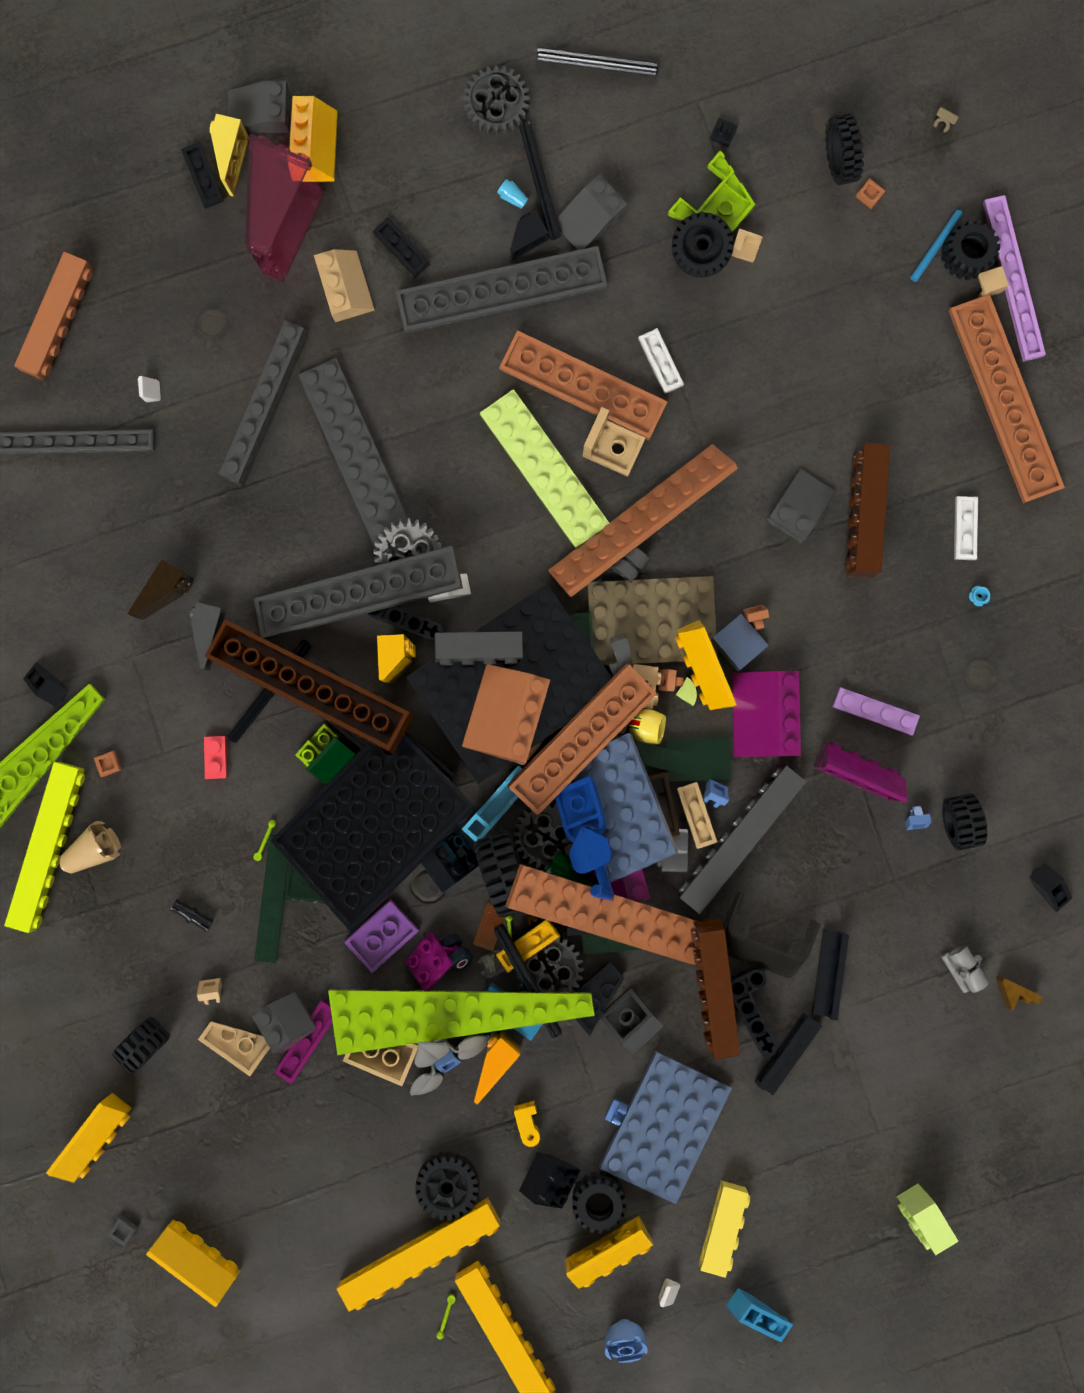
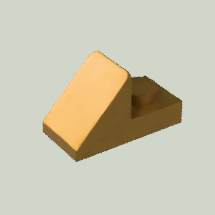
(1012, 992)

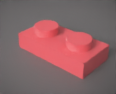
(215, 757)

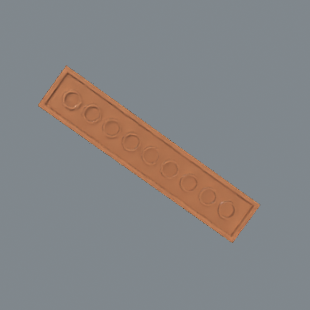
(1006, 398)
(642, 519)
(617, 919)

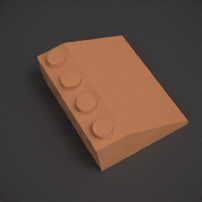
(506, 713)

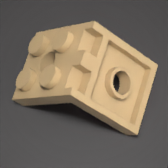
(602, 438)

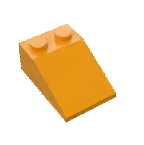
(500, 1055)

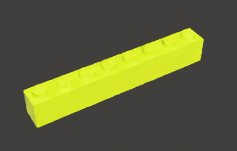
(44, 847)

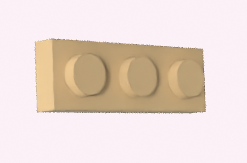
(696, 815)

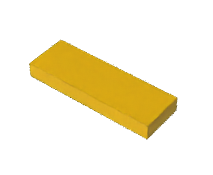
(531, 943)

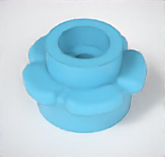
(985, 595)

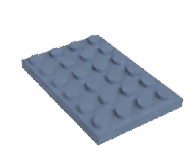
(631, 809)
(665, 1127)

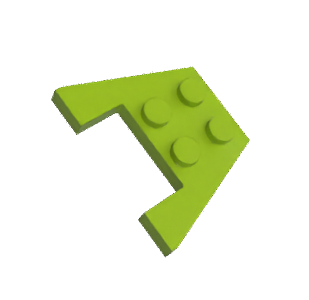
(727, 201)

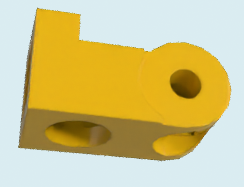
(528, 1130)

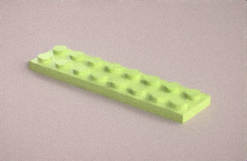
(544, 468)

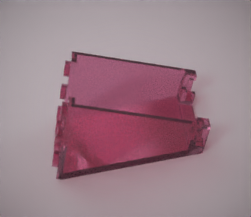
(277, 205)

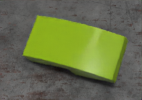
(316, 744)

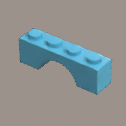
(492, 809)

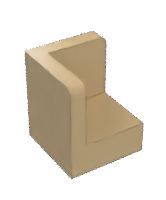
(746, 245)
(992, 282)

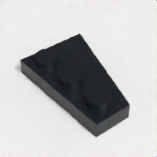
(602, 989)

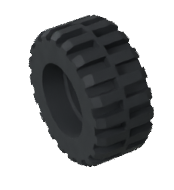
(498, 865)

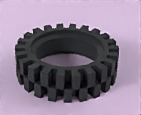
(844, 149)

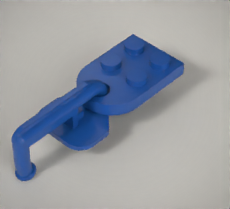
(579, 810)

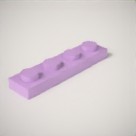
(875, 711)

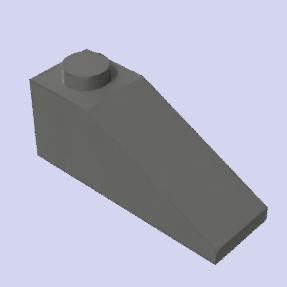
(205, 625)

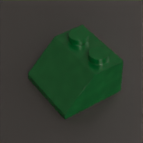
(331, 760)

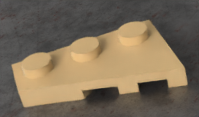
(235, 1045)

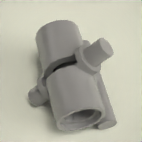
(966, 969)

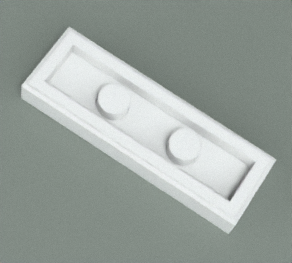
(660, 361)
(966, 528)

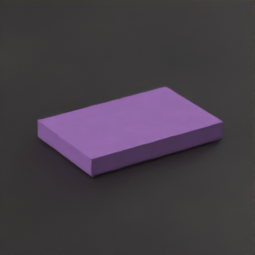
(381, 936)

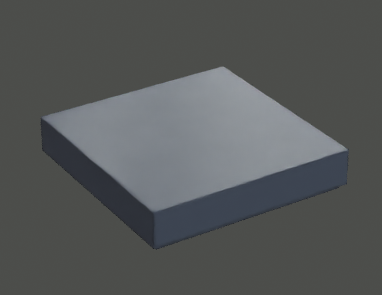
(739, 642)

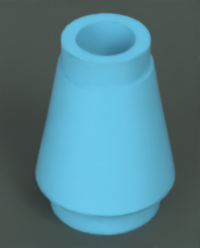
(511, 193)

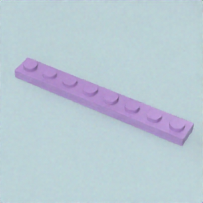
(1017, 292)

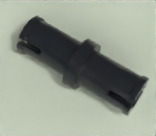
(191, 915)

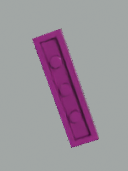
(300, 1052)

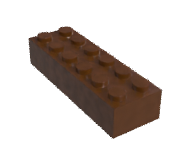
(868, 510)
(716, 988)

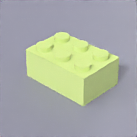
(926, 1219)

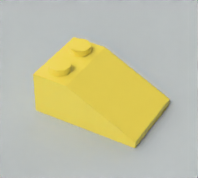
(230, 145)

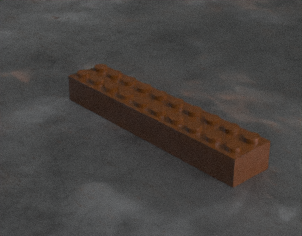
(309, 686)

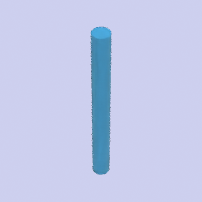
(936, 245)

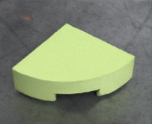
(687, 692)

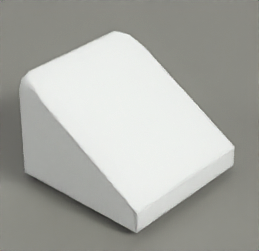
(149, 389)
(668, 1292)

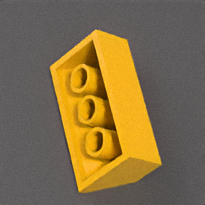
(314, 135)
(394, 656)
(705, 665)
(90, 1139)
(608, 1252)
(194, 1262)

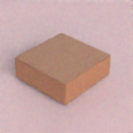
(870, 193)
(107, 764)

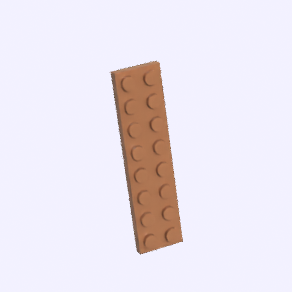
(582, 384)
(582, 739)

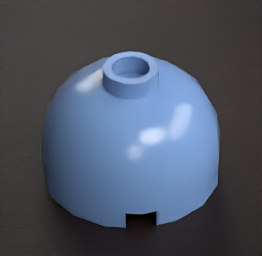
(625, 1341)

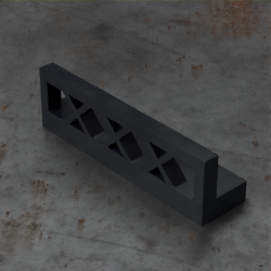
(830, 974)
(788, 1054)

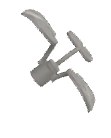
(431, 1051)

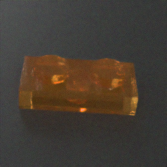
(485, 935)

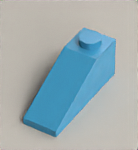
(758, 1315)

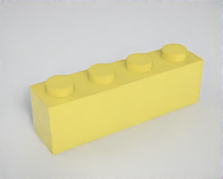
(723, 1229)

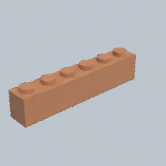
(54, 316)

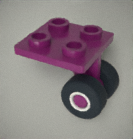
(434, 958)

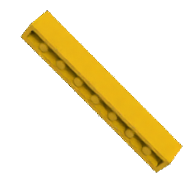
(418, 1255)
(502, 1330)

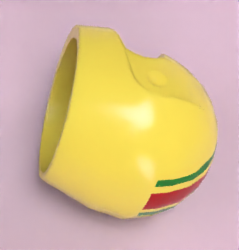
(648, 726)

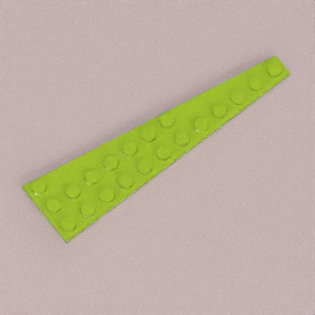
(35, 756)
(396, 1018)

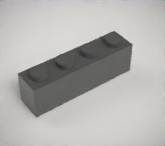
(478, 646)

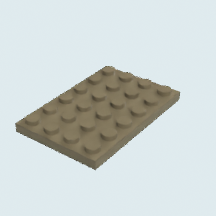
(650, 615)

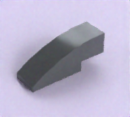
(622, 653)

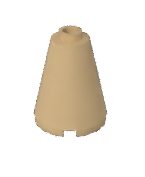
(91, 848)

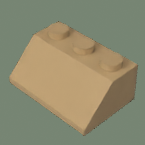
(344, 283)
(386, 1063)

